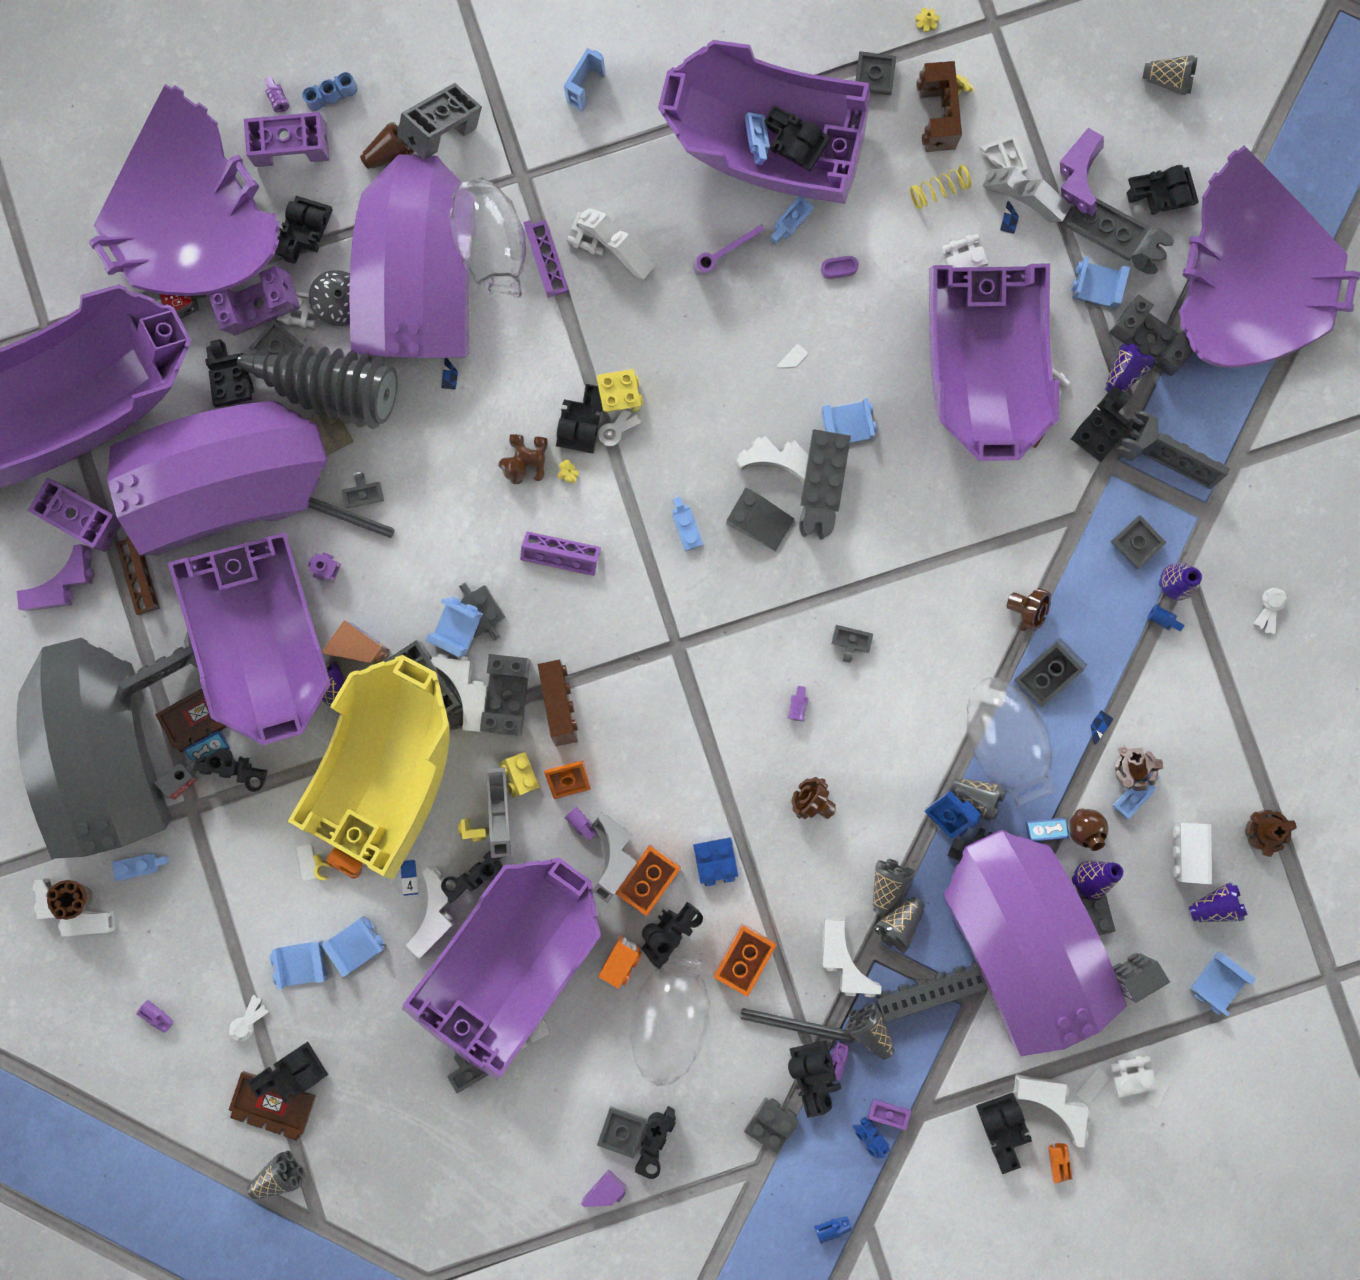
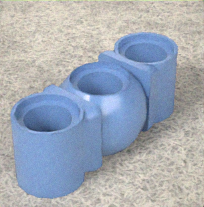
(321, 91)

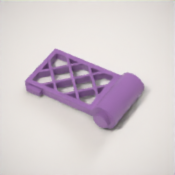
(705, 262)

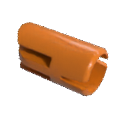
(344, 863)
(1060, 1162)

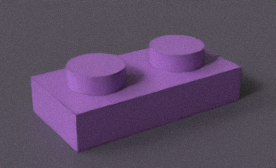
(889, 1114)

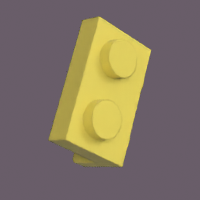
(519, 775)
(476, 834)

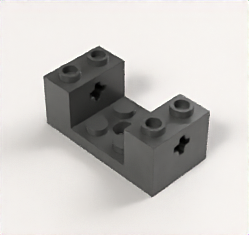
(428, 120)
(1136, 323)
(417, 652)
(505, 674)

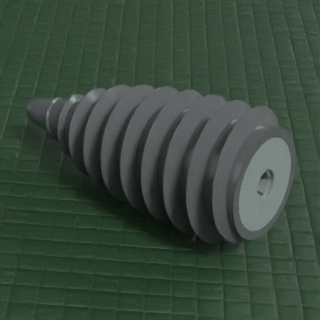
(330, 383)

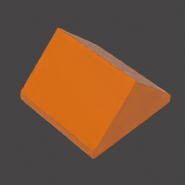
(567, 779)

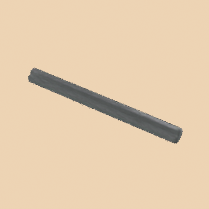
(351, 517)
(796, 1025)

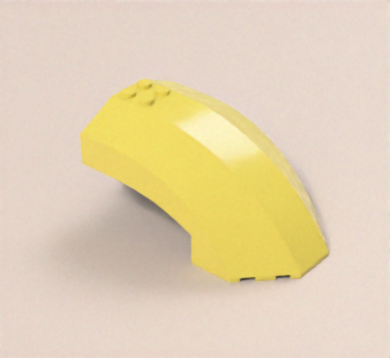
(379, 765)

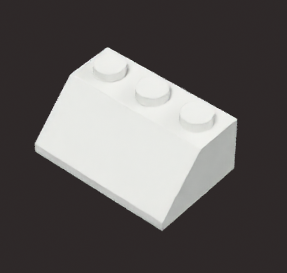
(1192, 852)

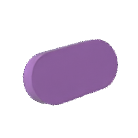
(839, 267)

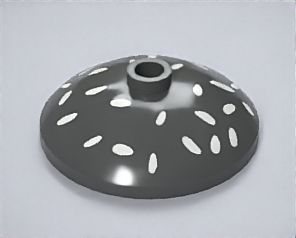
(325, 304)

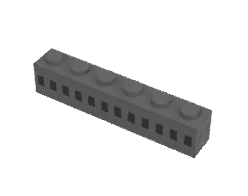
(930, 992)

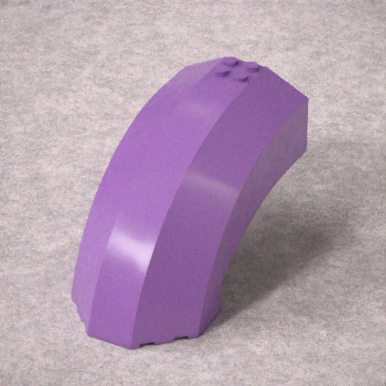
(85, 379)

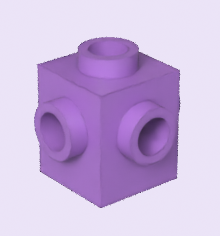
(324, 566)

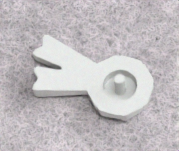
(610, 433)
(1272, 600)
(243, 1028)

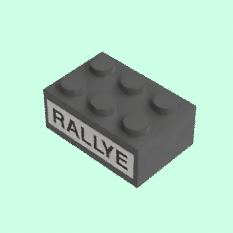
(1140, 977)

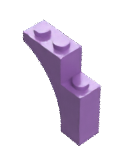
(1076, 166)
(57, 590)

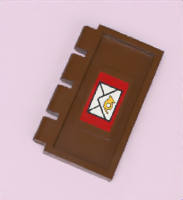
(188, 721)
(271, 1109)

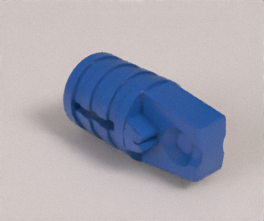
(1164, 618)
(833, 1229)

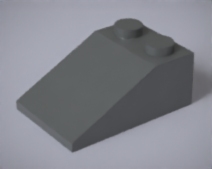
(759, 519)
(1051, 672)

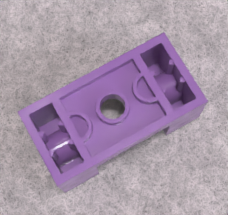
(305, 136)
(239, 311)
(91, 523)

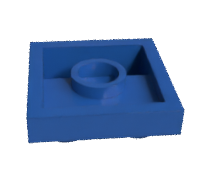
(953, 815)
(715, 861)

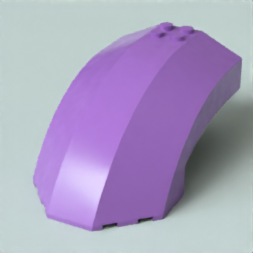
(724, 81)
(405, 266)
(992, 357)
(213, 474)
(252, 638)
(1033, 943)
(508, 962)

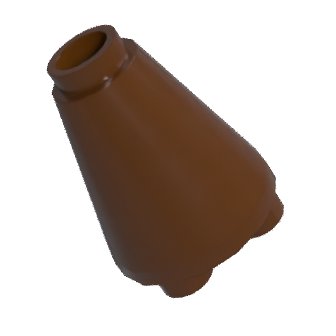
(385, 148)
(68, 899)

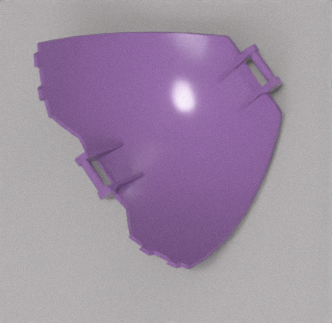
(180, 212)
(1261, 270)

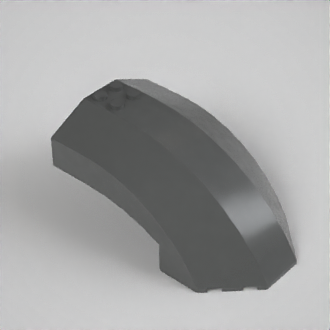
(85, 753)

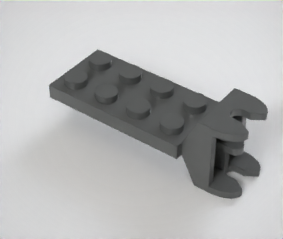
(1121, 235)
(1170, 452)
(823, 482)
(162, 668)

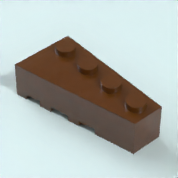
(557, 702)

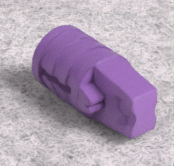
(276, 96)
(798, 705)
(580, 823)
(155, 1016)
(839, 1059)

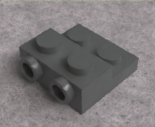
(772, 1124)

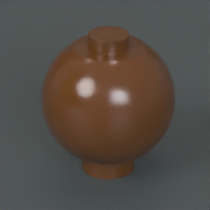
(1088, 829)

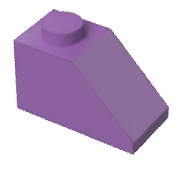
(605, 1191)

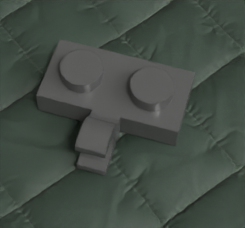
(362, 493)
(851, 640)
(465, 1075)

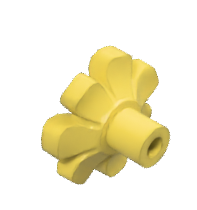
(927, 20)
(962, 84)
(568, 472)

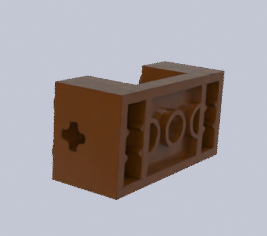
(934, 81)

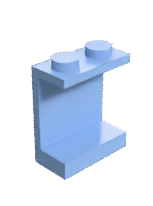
(589, 61)
(1099, 284)
(850, 420)
(455, 627)
(354, 946)
(299, 964)
(1220, 983)

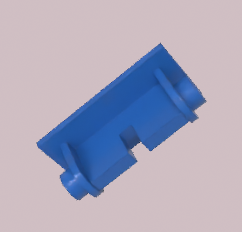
(876, 1145)

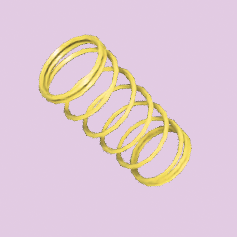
(960, 178)

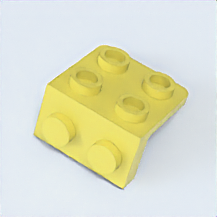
(619, 391)

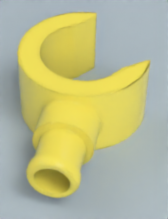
(319, 862)

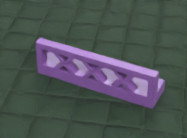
(539, 260)
(559, 556)

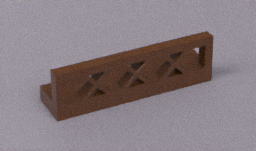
(141, 574)

